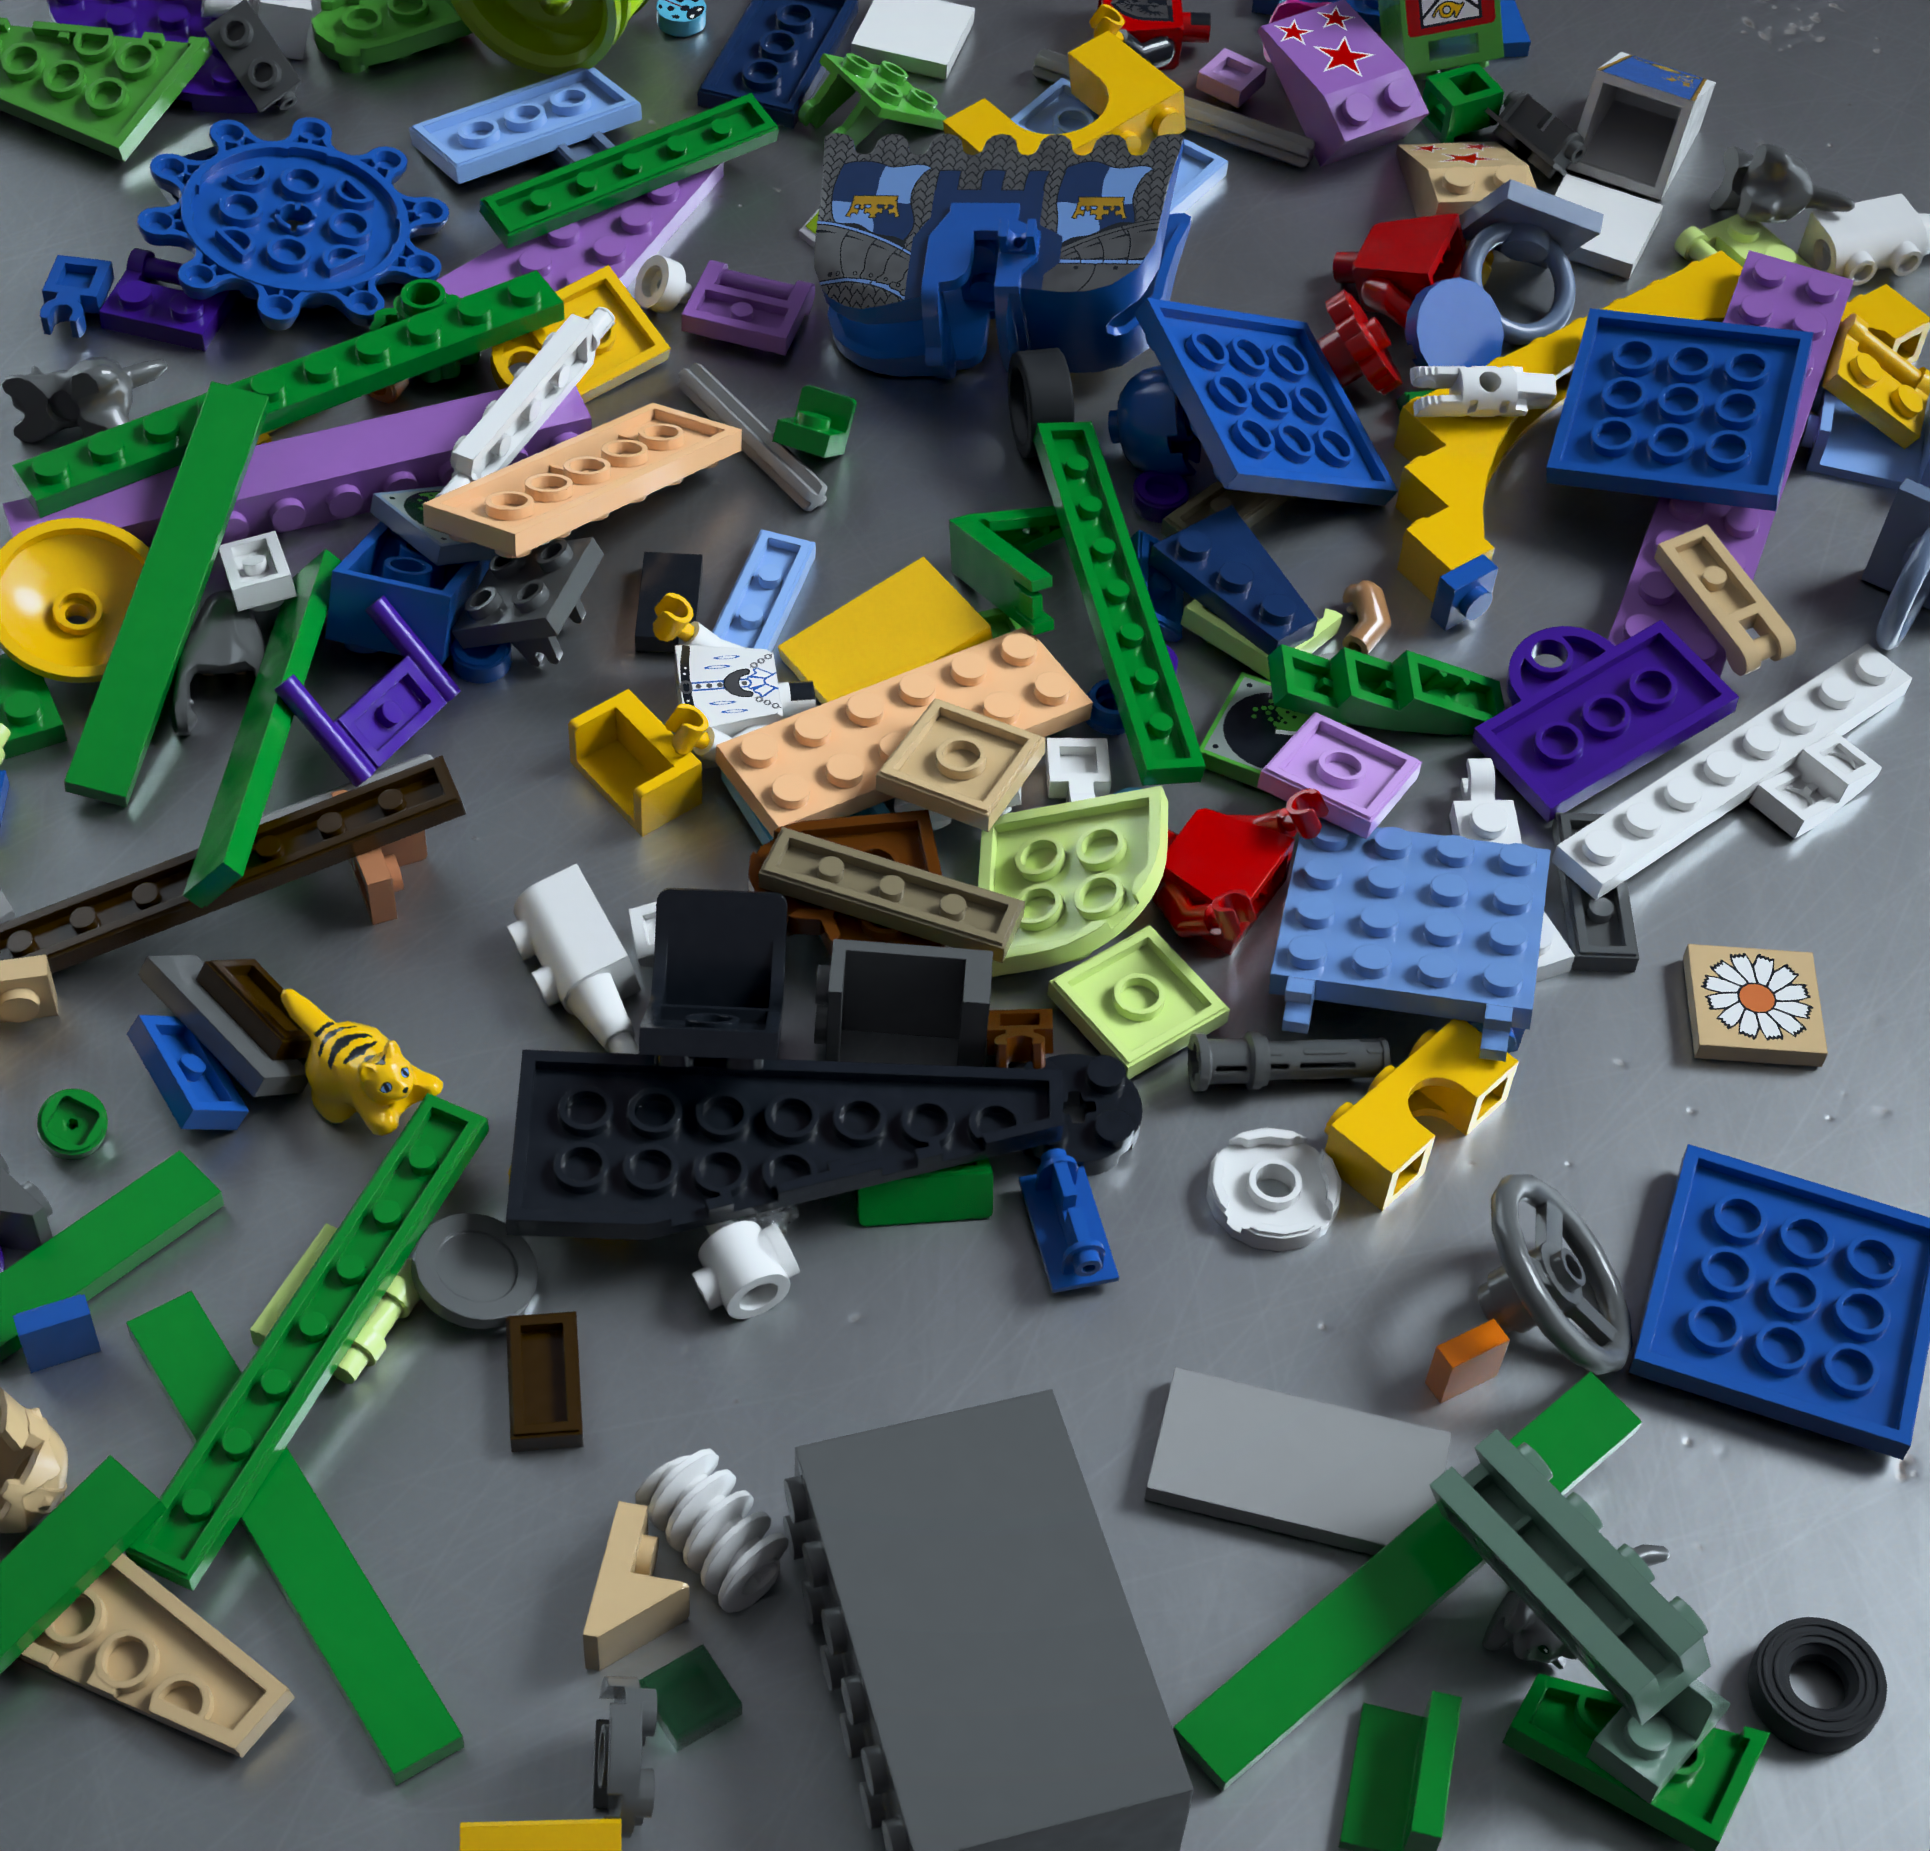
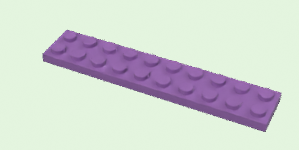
(1766, 295)

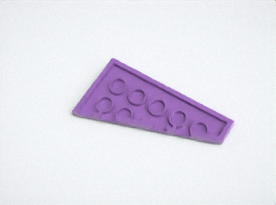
(614, 237)

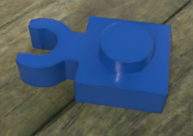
(74, 288)

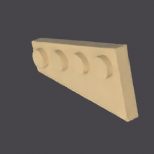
(160, 1659)

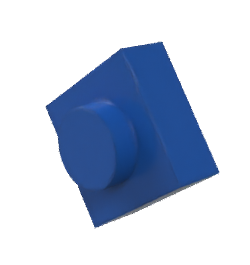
(1464, 592)

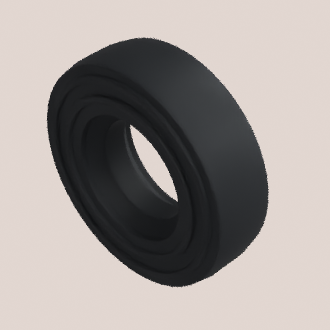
(1793, 1719)

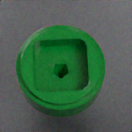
(72, 1124)

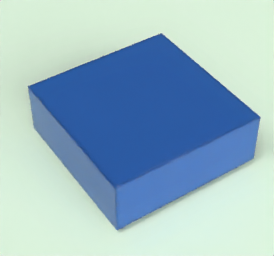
(57, 1333)

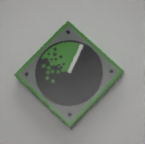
(1249, 731)

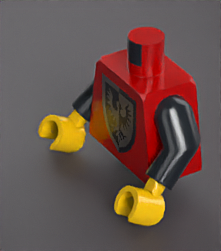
(1152, 27)

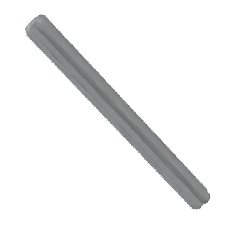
(1211, 120)

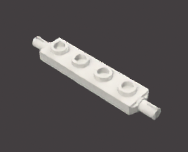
(529, 399)

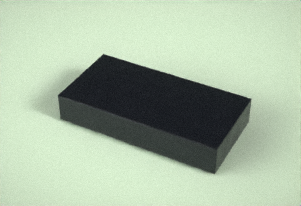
(663, 575)

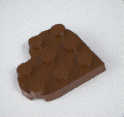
(894, 836)

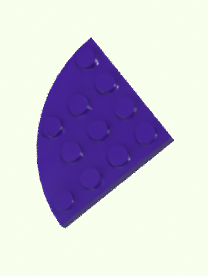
(211, 88)

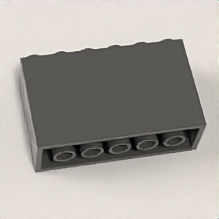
(983, 1638)

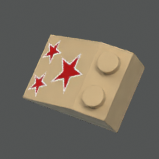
(1457, 175)

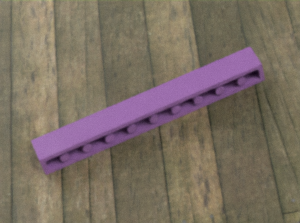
(322, 472)

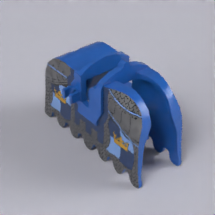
(1042, 242)

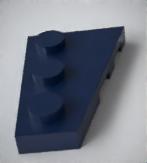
(1236, 580)

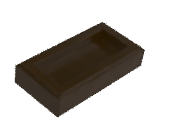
(256, 1005)
(544, 1382)

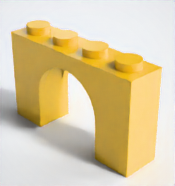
(1110, 80)

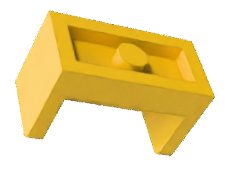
(633, 762)

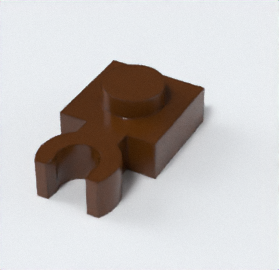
(1020, 1036)

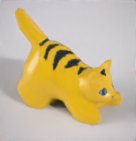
(357, 1069)

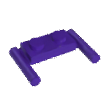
(386, 712)

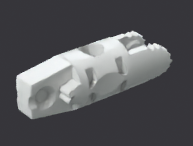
(1481, 391)

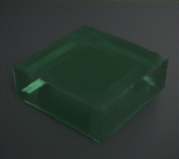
(692, 1697)

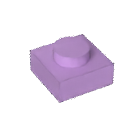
(1231, 78)

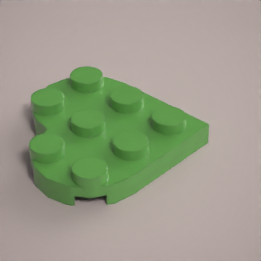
(383, 30)

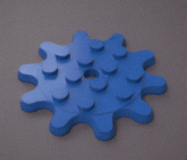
(237, 227)

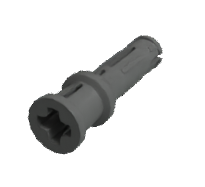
(1257, 1060)

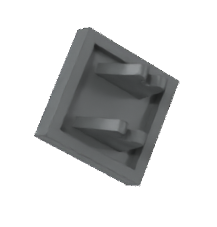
(530, 599)

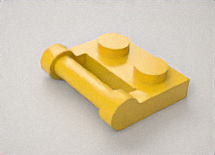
(1877, 382)

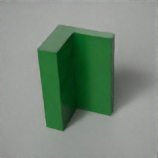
(1401, 1777)

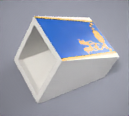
(1640, 123)

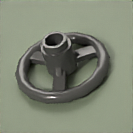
(1546, 1282)

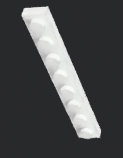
(1727, 772)

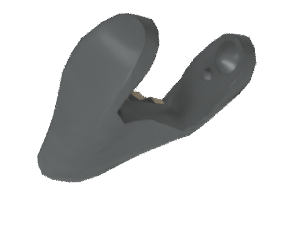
(218, 644)

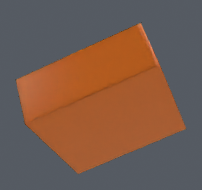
(1467, 1360)

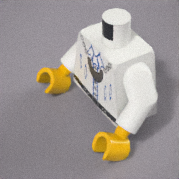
(721, 685)

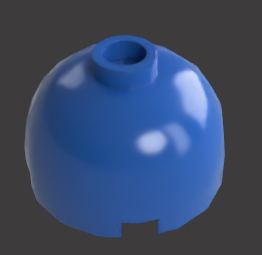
(1153, 426)

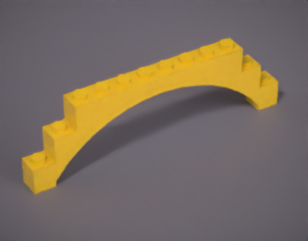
(1459, 455)

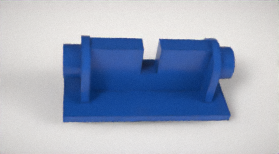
(1067, 1224)

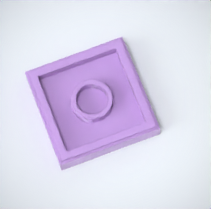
(1350, 770)

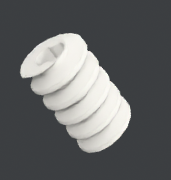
(712, 1528)

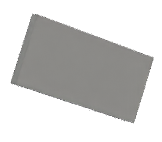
(1293, 1463)

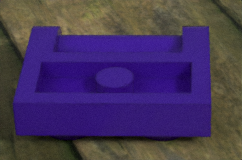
(162, 311)

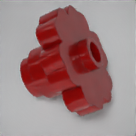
(1358, 346)

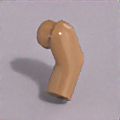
(1373, 616)

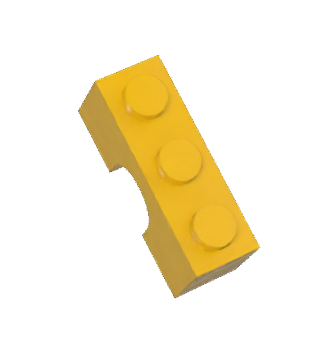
(1378, 1139)

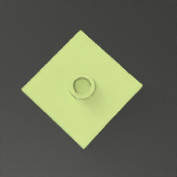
(1138, 1001)

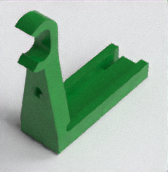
(991, 559)

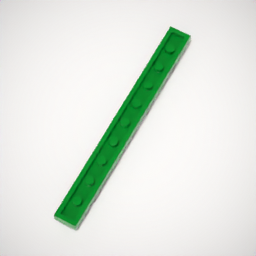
(294, 390)

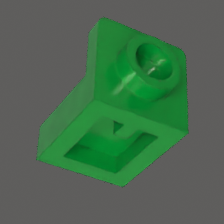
(819, 423)

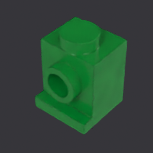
(1458, 101)

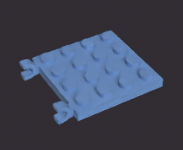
(1413, 928)

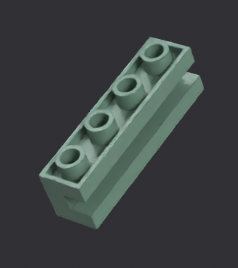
(1574, 1577)

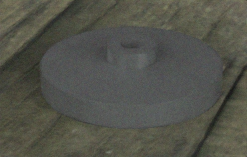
(474, 1271)

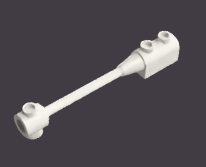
(1867, 239)
(590, 976)

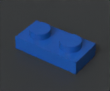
(187, 1074)

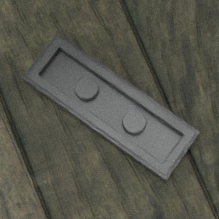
(1600, 929)
(175, 984)

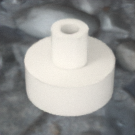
(661, 285)

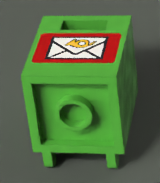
(1442, 33)

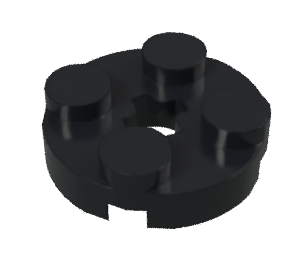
(1113, 1108)

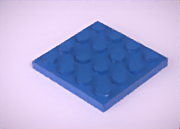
(1265, 403)
(1681, 409)
(1790, 1302)

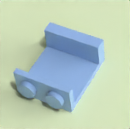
(1855, 450)

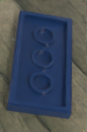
(778, 55)

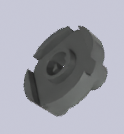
(617, 1757)

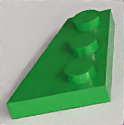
(1694, 1807)

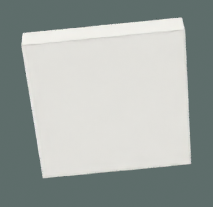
(914, 34)
(1624, 230)

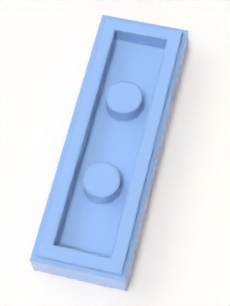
(765, 590)

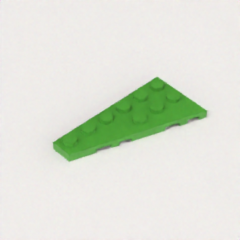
(94, 83)

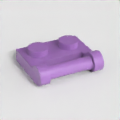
(747, 308)

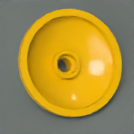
(62, 573)

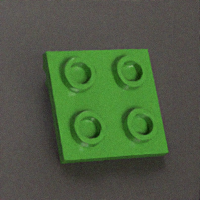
(883, 96)

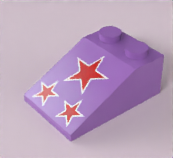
(1342, 81)

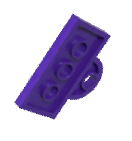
(1597, 712)

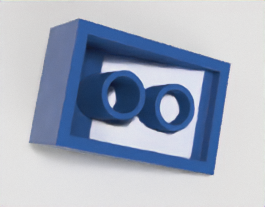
(423, 594)

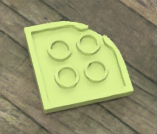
(1079, 870)

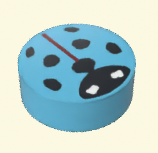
(681, 17)

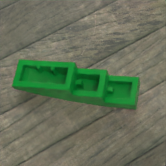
(1371, 692)

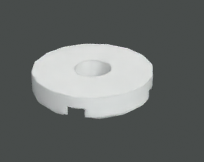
(1266, 1220)

